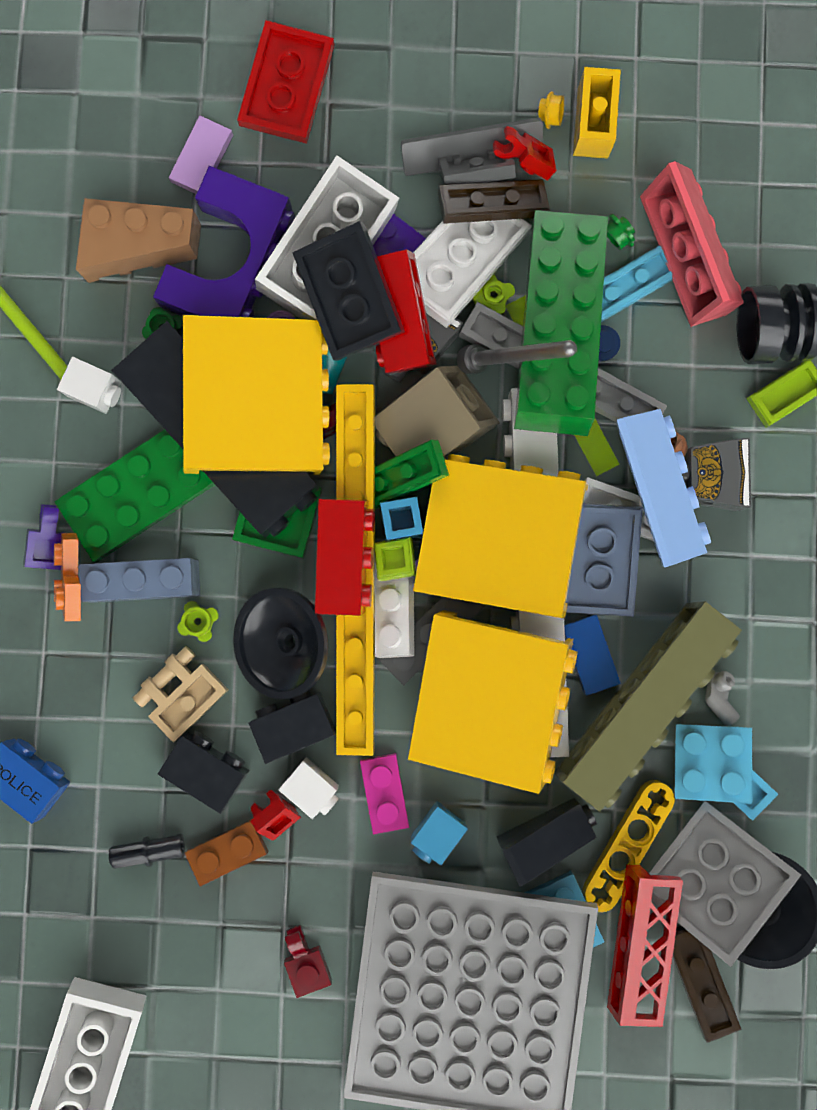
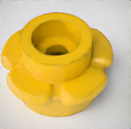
(552, 110)

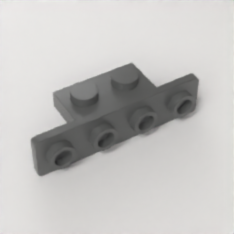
(466, 154)

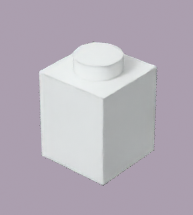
(90, 385)
(310, 789)

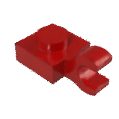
(532, 154)

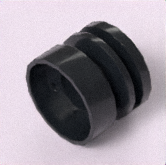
(777, 323)

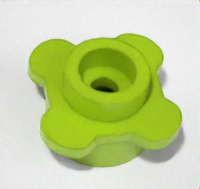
(503, 291)
(193, 611)

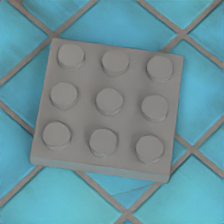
(727, 882)

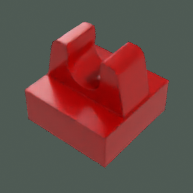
(275, 817)

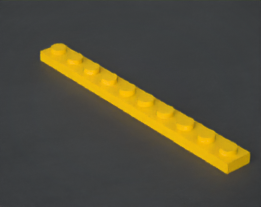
(356, 633)

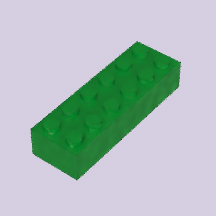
(562, 305)

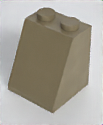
(436, 408)

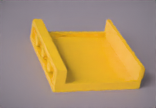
(254, 394)
(501, 536)
(491, 702)

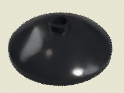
(266, 643)
(790, 929)

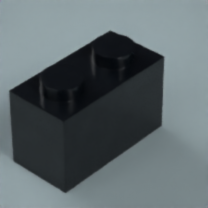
(292, 726)
(204, 771)

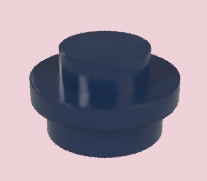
(609, 343)

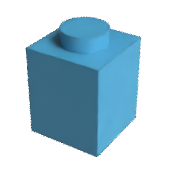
(402, 519)
(437, 834)

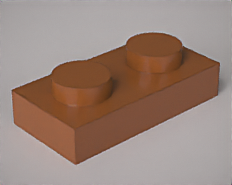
(226, 852)

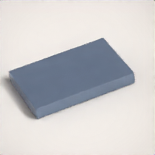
(605, 560)

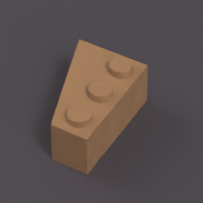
(133, 237)

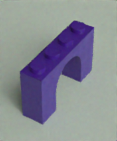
(256, 211)

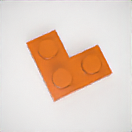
(68, 589)

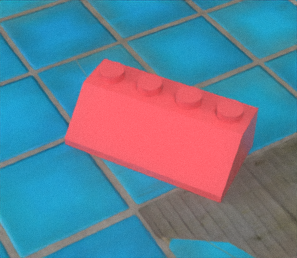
(691, 245)

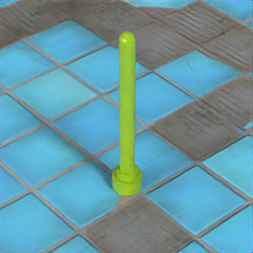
(32, 334)

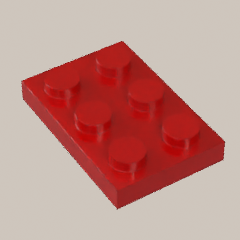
(286, 81)

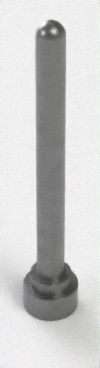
(475, 358)

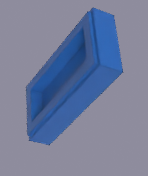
(594, 661)

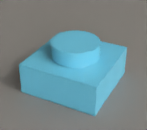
(761, 797)

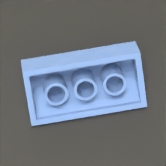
(662, 487)

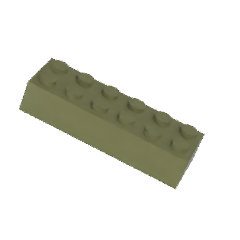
(648, 703)

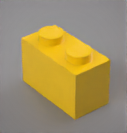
(596, 112)

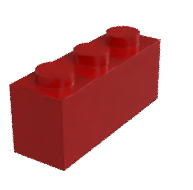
(414, 346)
(343, 557)

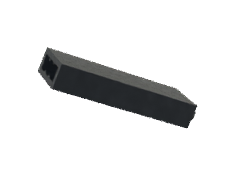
(156, 379)

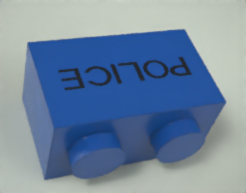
(27, 781)

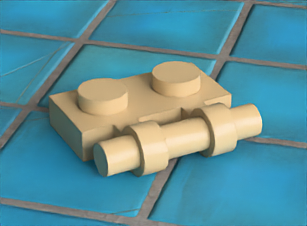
(187, 702)

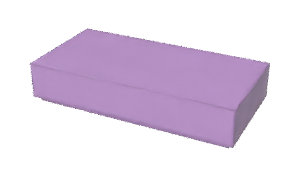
(203, 149)

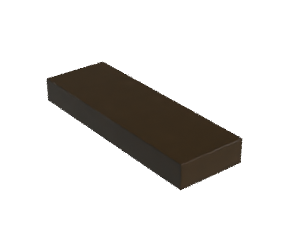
(492, 201)
(704, 987)

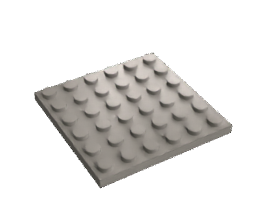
(469, 997)

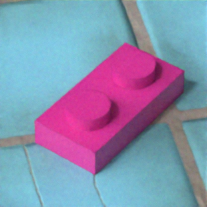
(384, 793)

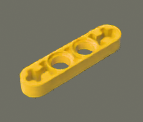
(622, 842)

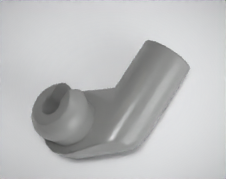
(717, 697)

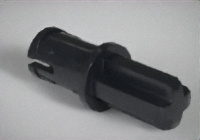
(147, 851)

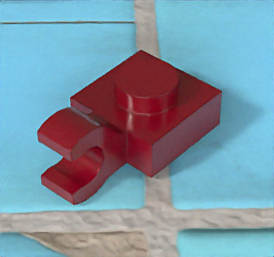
(306, 966)

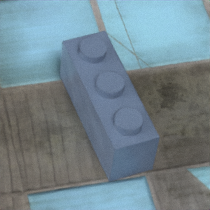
(139, 580)

